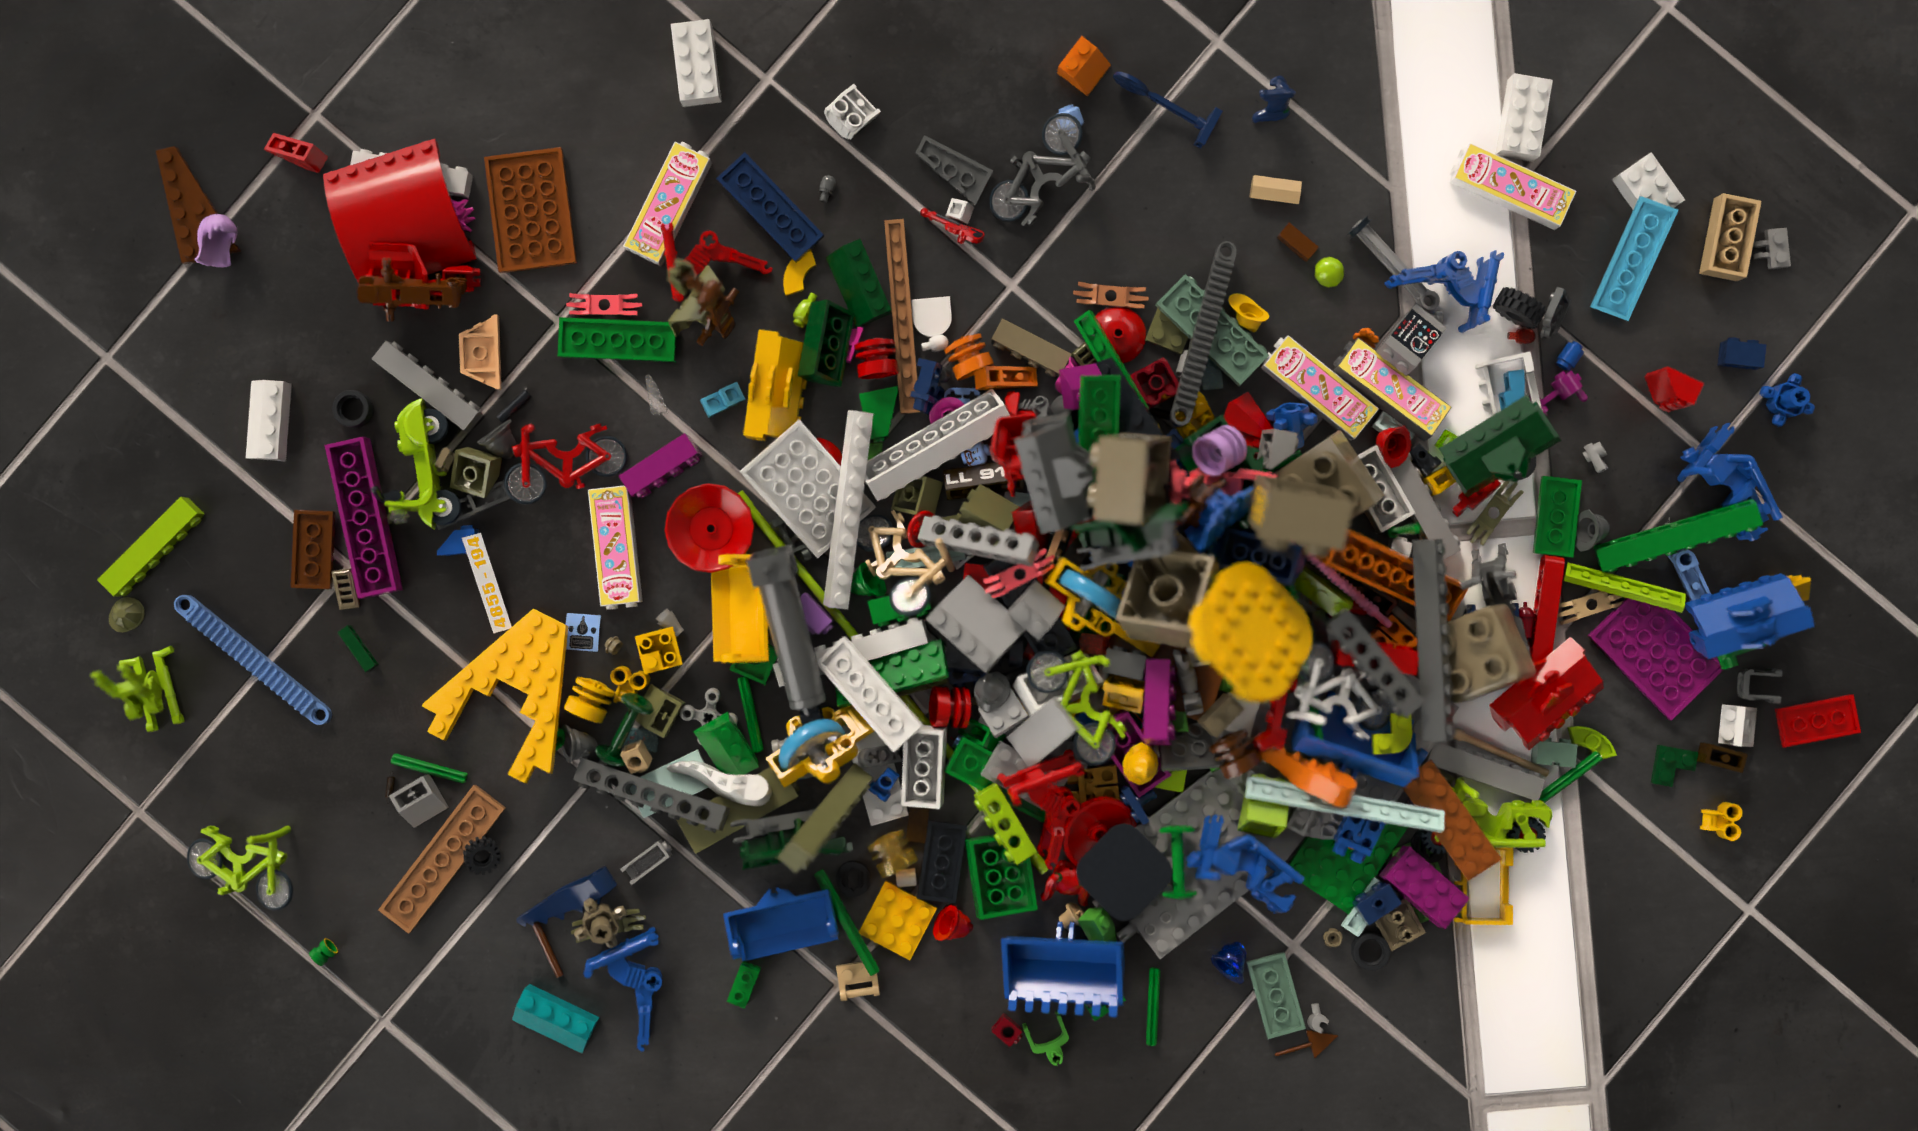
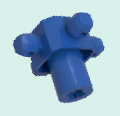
(1787, 400)
(1292, 418)

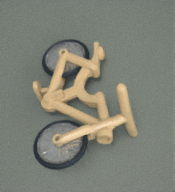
(909, 594)

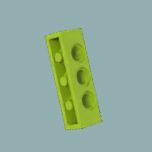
(1024, 847)

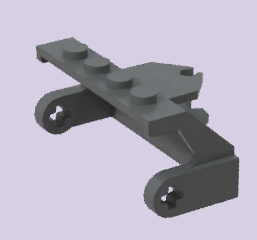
(1055, 472)

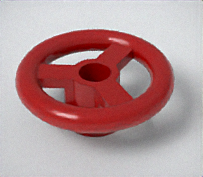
(915, 526)

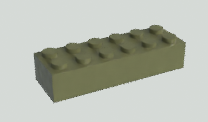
(826, 819)

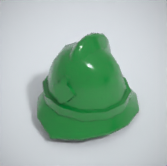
(865, 584)

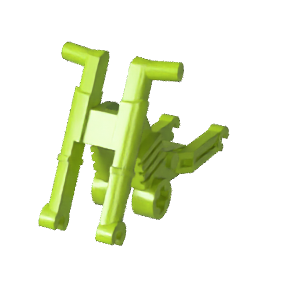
(143, 689)

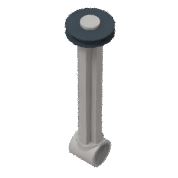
(1392, 262)

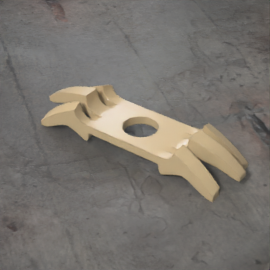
(1580, 609)

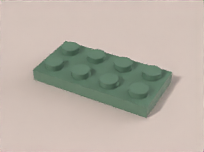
(1275, 995)

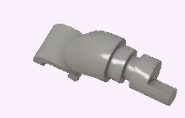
(1188, 683)

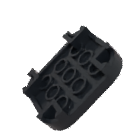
(1123, 872)

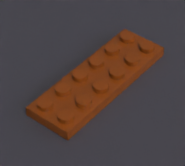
(1461, 833)

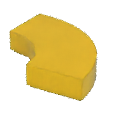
(796, 272)

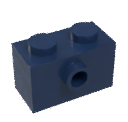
(1376, 902)

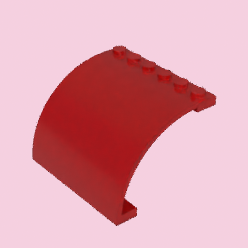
(399, 202)

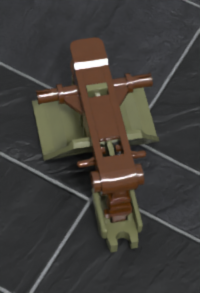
(705, 303)

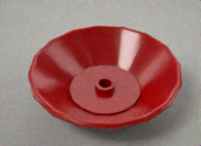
(689, 522)

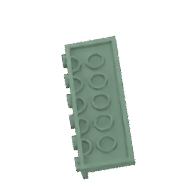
(1231, 348)

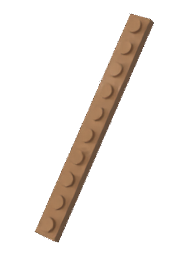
(901, 312)

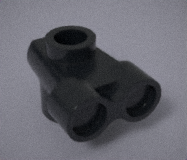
(1428, 462)

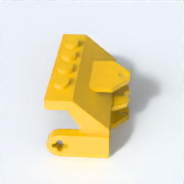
(774, 387)
(737, 614)

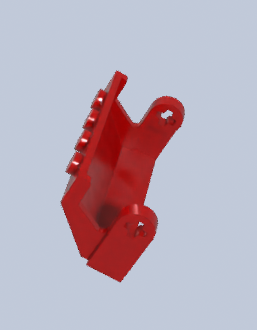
(1549, 697)

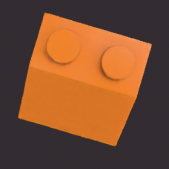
(1084, 66)

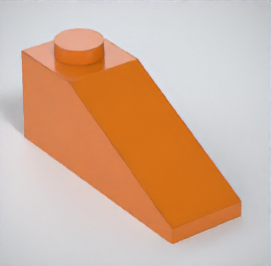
(1005, 377)

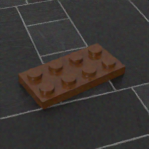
(313, 549)

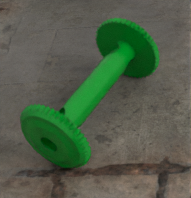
(1178, 862)

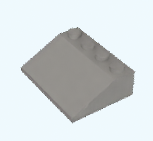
(976, 624)

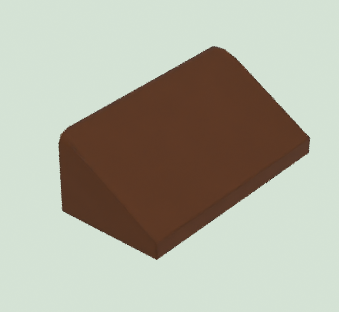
(1297, 242)

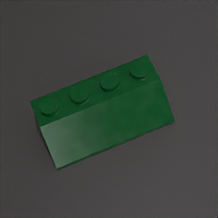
(858, 283)
(826, 343)

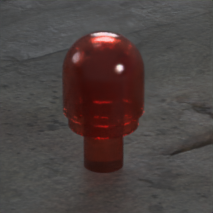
(1522, 336)

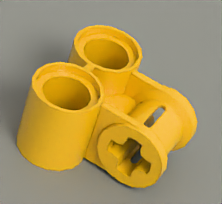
(629, 684)
(1719, 821)

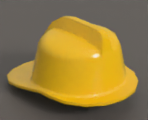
(1247, 312)

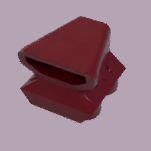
(1156, 382)

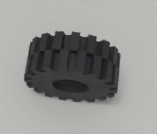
(1519, 308)

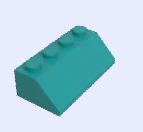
(555, 1018)

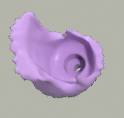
(214, 240)

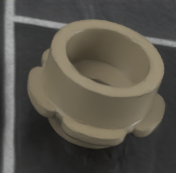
(613, 645)
(1337, 937)

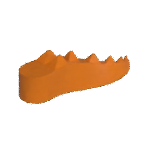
(1313, 777)

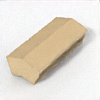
(1275, 189)

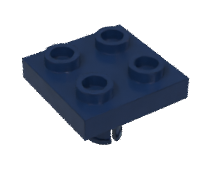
(1137, 803)

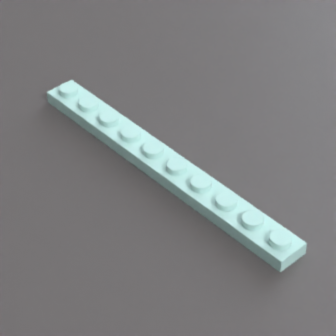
(1359, 806)

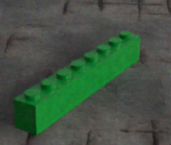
(1678, 535)

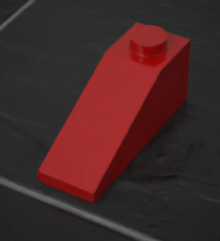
(297, 152)

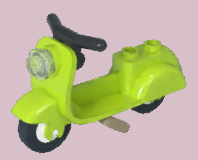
(418, 433)

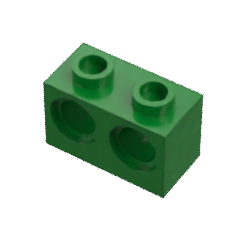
(744, 984)

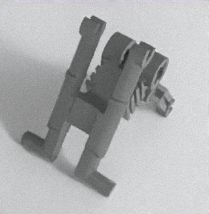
(1495, 584)

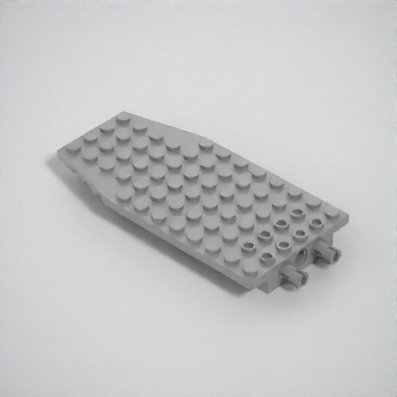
(1171, 921)

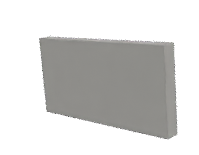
(1042, 732)

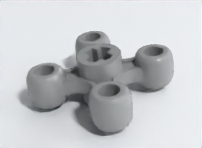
(710, 708)

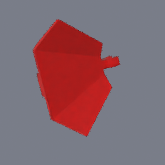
(1248, 419)

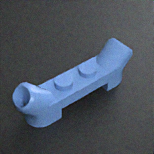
(1689, 573)

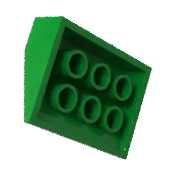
(996, 883)

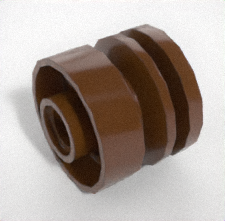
(1237, 758)

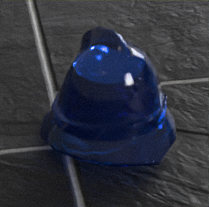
(1231, 961)

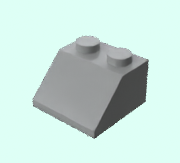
(1276, 446)
(1036, 609)

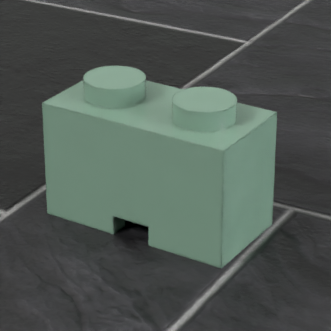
(1561, 753)

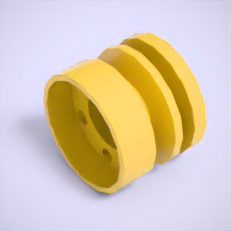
(589, 700)

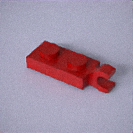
(1475, 499)

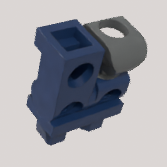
(928, 388)

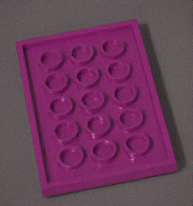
(1655, 654)

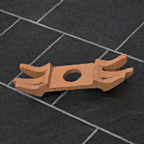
(1122, 295)

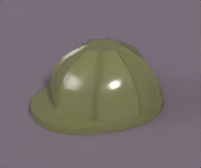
(126, 614)

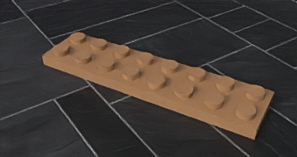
(441, 859)

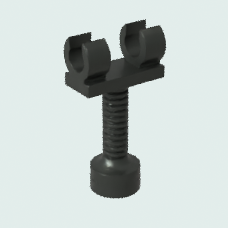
(779, 524)

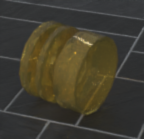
(892, 853)

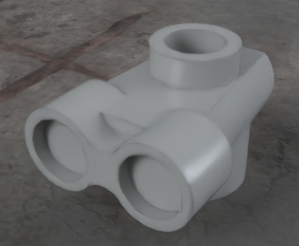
(1594, 453)

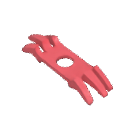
(592, 304)
(1010, 582)

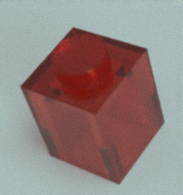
(1094, 643)

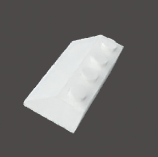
(268, 420)

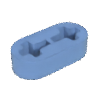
(962, 392)

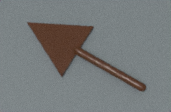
(1316, 1040)

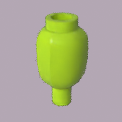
(802, 311)

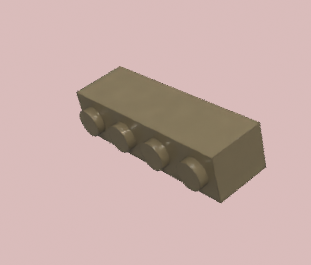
(1030, 347)

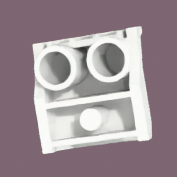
(850, 112)

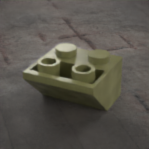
(665, 711)

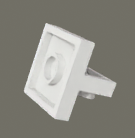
(1737, 725)

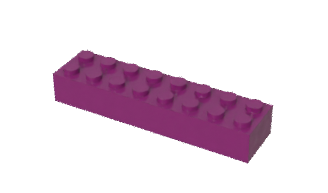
(363, 518)

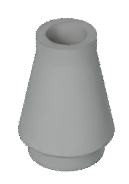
(667, 619)

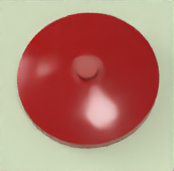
(1092, 823)

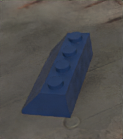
(1246, 548)

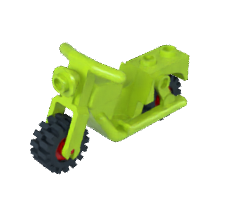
(1516, 816)

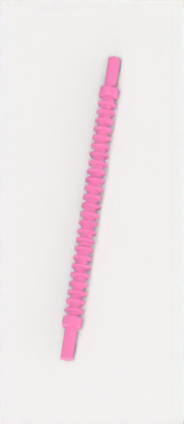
(1372, 610)

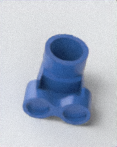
(881, 786)

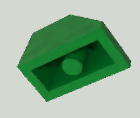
(981, 734)

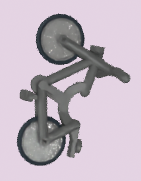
(1061, 137)

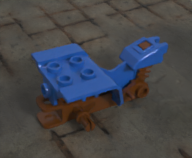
(1211, 513)

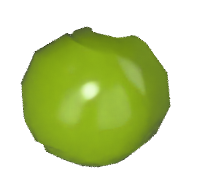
(1329, 272)

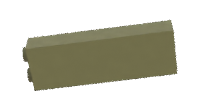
(701, 838)

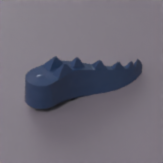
(570, 897)

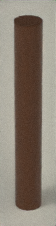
(547, 949)

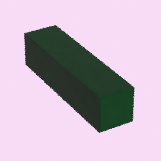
(358, 648)

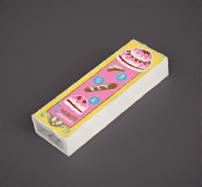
(1511, 186)
(668, 201)
(1319, 387)
(615, 547)

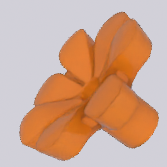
(1367, 336)

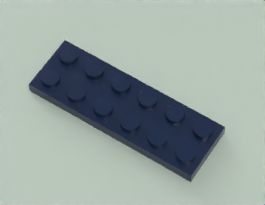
(770, 207)

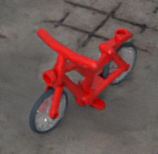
(527, 482)

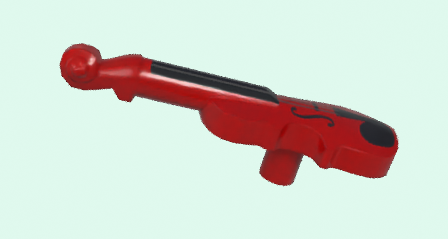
(965, 232)

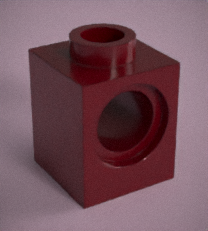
(1003, 1022)

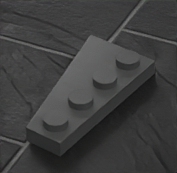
(958, 170)

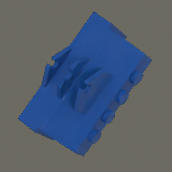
(1747, 616)
(781, 924)

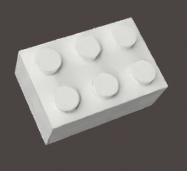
(1647, 180)

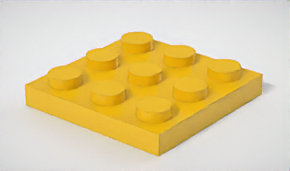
(897, 920)

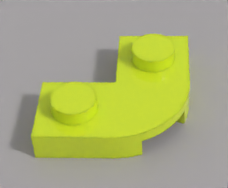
(1396, 740)

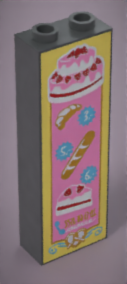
(1390, 389)

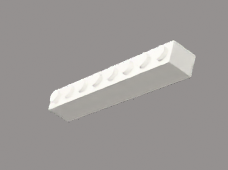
(879, 642)

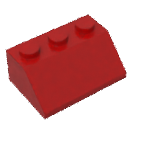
(1672, 389)

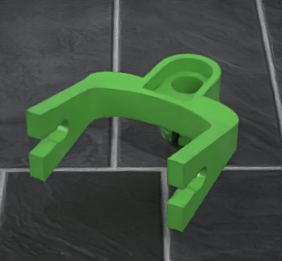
(1051, 1047)

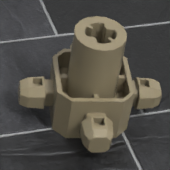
(600, 923)

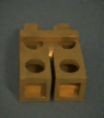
(1090, 782)

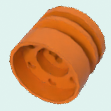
(968, 356)

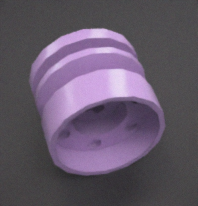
(1219, 450)

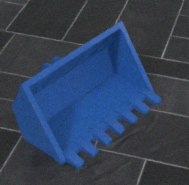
(1351, 753)
(1063, 972)

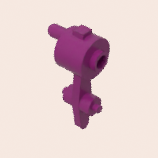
(1564, 386)

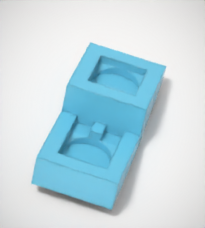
(722, 400)

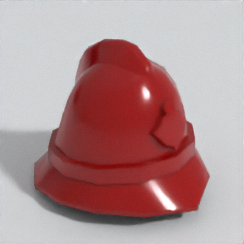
(1394, 445)
(951, 924)

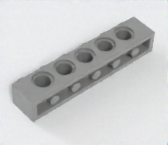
(1023, 554)

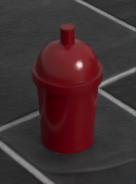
(1527, 616)

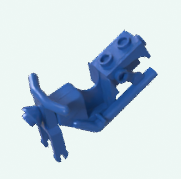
(1733, 470)
(1247, 855)

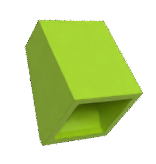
(1262, 816)

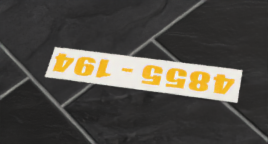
(486, 582)

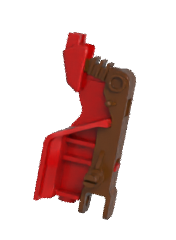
(401, 280)

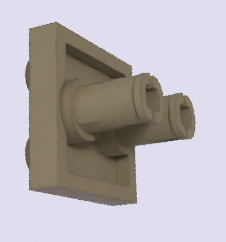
(1400, 925)

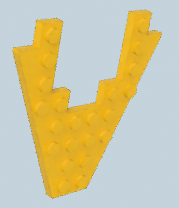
(528, 659)

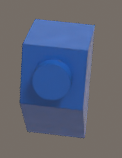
(454, 544)

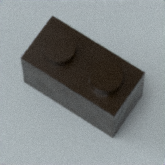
(1721, 757)

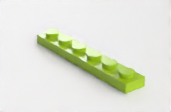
(1624, 587)

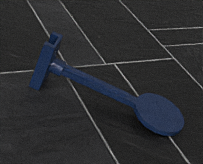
(1137, 87)

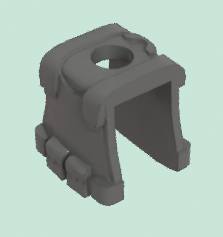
(1743, 682)

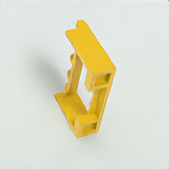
(1506, 909)

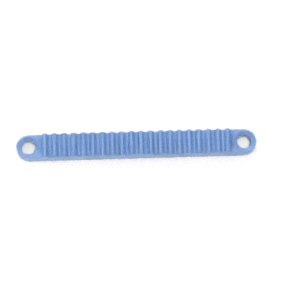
(252, 659)

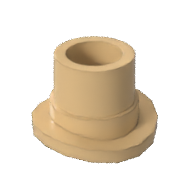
(1072, 914)

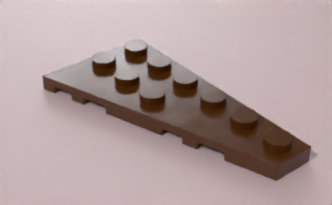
(186, 202)

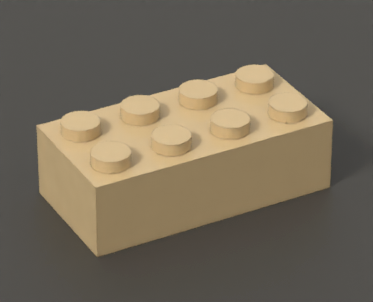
(1730, 237)

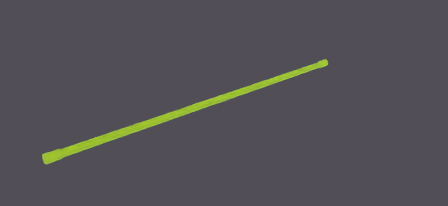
(1037, 861)

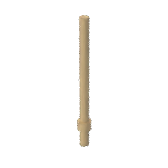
(1461, 735)

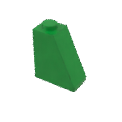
(882, 405)

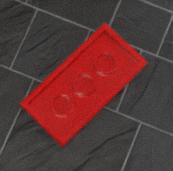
(1817, 720)

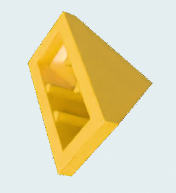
(1439, 480)

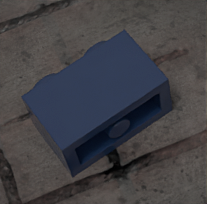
(1742, 354)

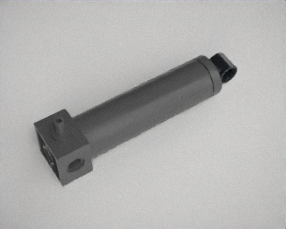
(775, 576)

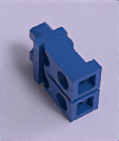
(1357, 834)

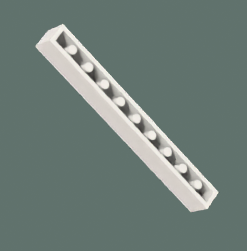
(848, 509)

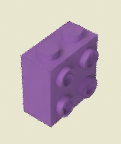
(816, 617)

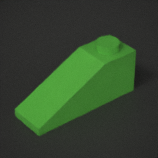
(1098, 925)

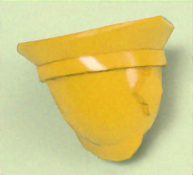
(1140, 764)

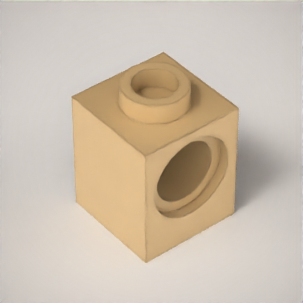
(639, 750)

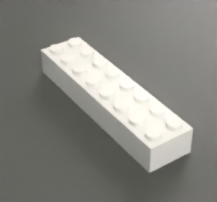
(934, 445)

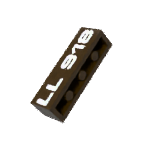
(962, 480)

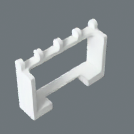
(1529, 369)

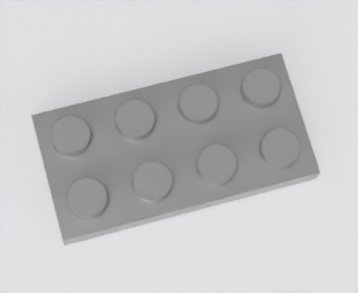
(1008, 761)

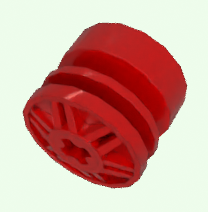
(876, 358)
(949, 707)

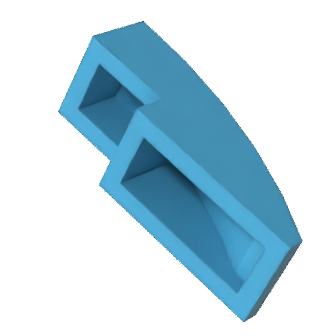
(1514, 387)

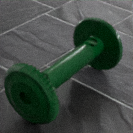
(636, 705)

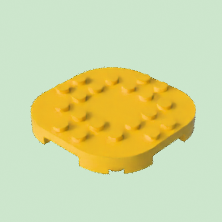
(1251, 632)

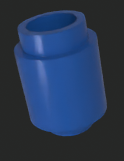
(1570, 355)

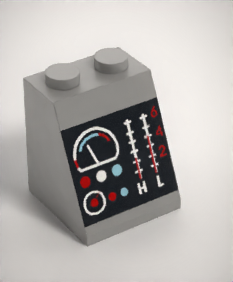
(1411, 339)

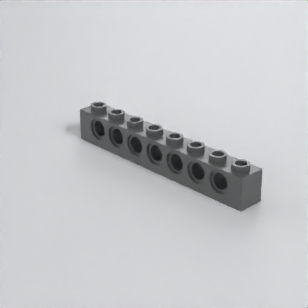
(585, 776)

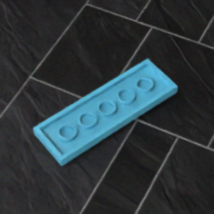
(1634, 258)

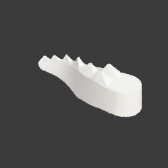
(743, 789)

